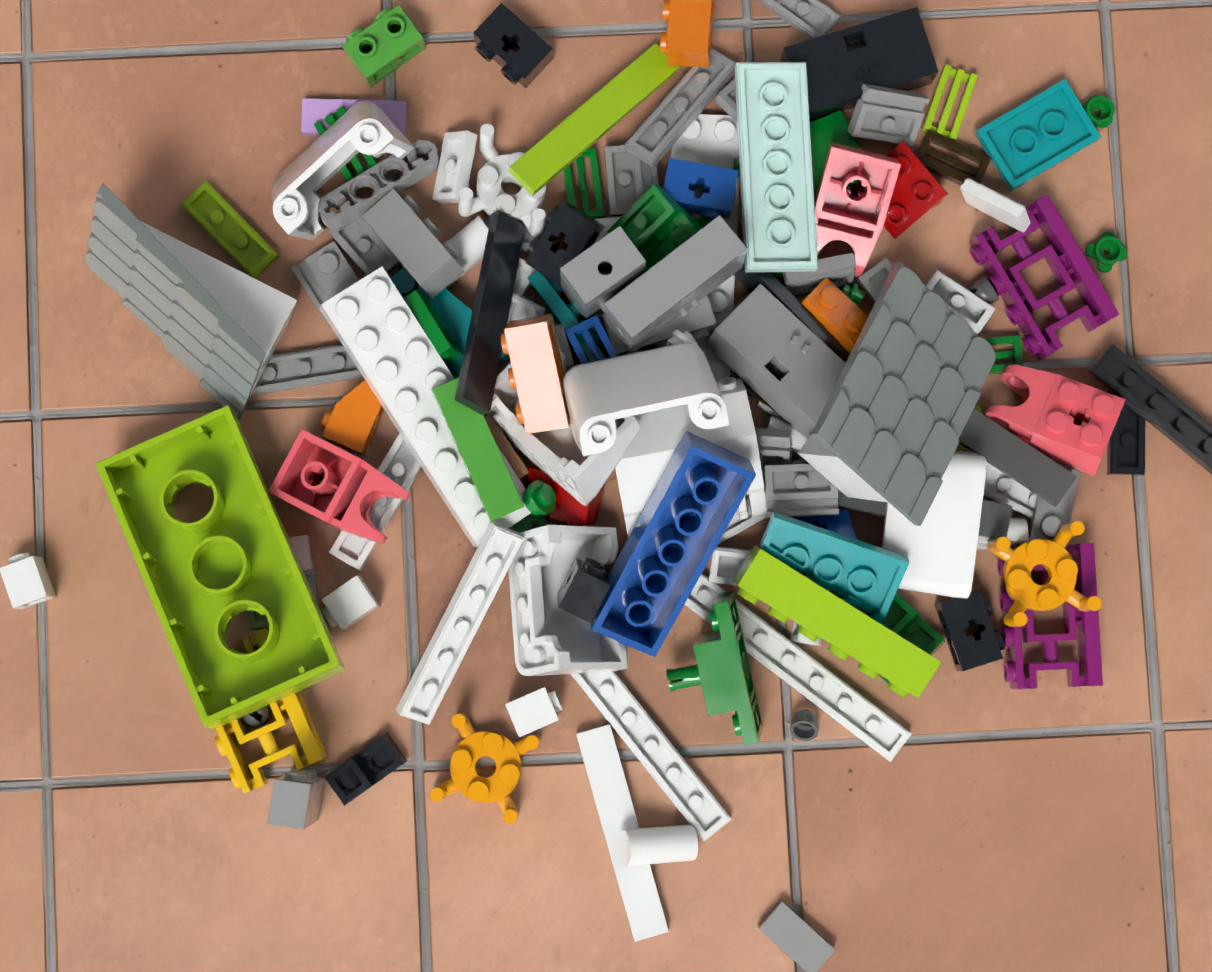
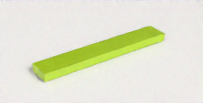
(592, 120)

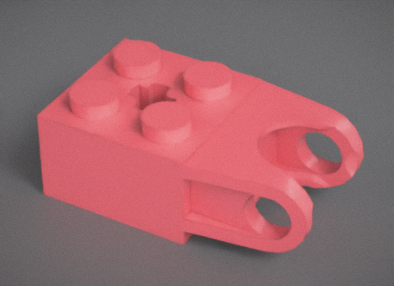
(854, 217)
(1059, 416)
(344, 494)

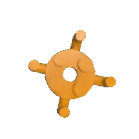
(1061, 574)
(470, 782)

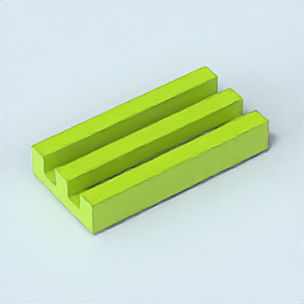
(958, 76)

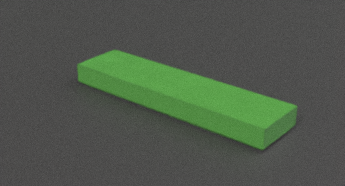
(478, 453)

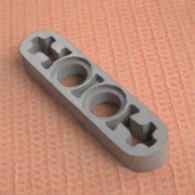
(375, 179)

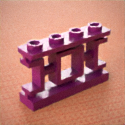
(1067, 265)
(1089, 669)

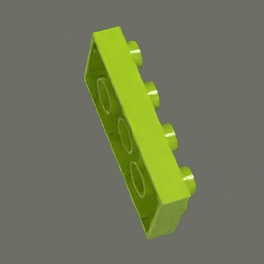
(219, 567)

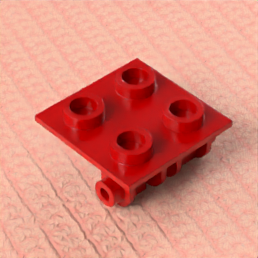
(913, 194)

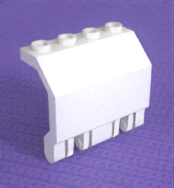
(660, 436)

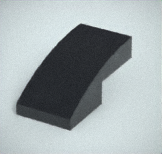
(365, 768)

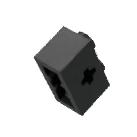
(505, 29)
(562, 221)
(584, 589)
(955, 618)

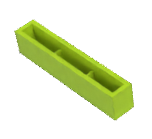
(836, 622)

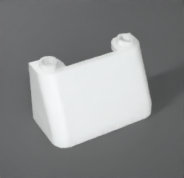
(360, 129)
(638, 385)
(556, 450)
(946, 542)
(544, 635)

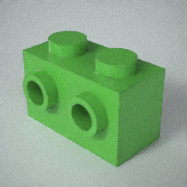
(383, 45)

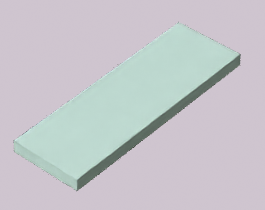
(776, 167)

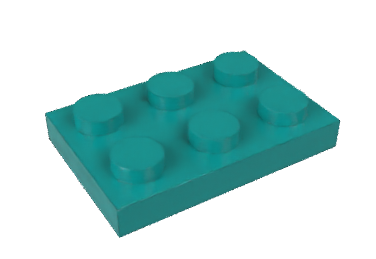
(1037, 135)

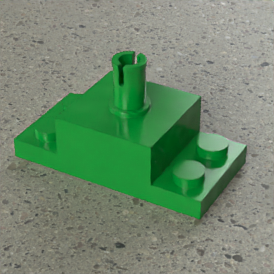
(723, 670)

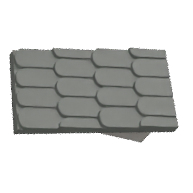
(201, 308)
(901, 399)

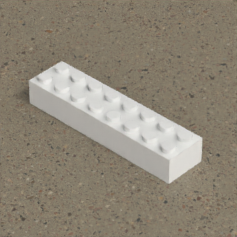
(401, 372)

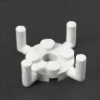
(490, 194)

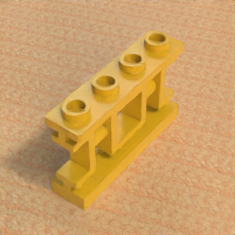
(301, 722)

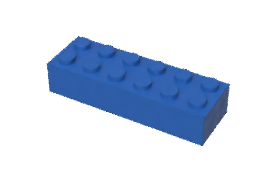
(672, 543)

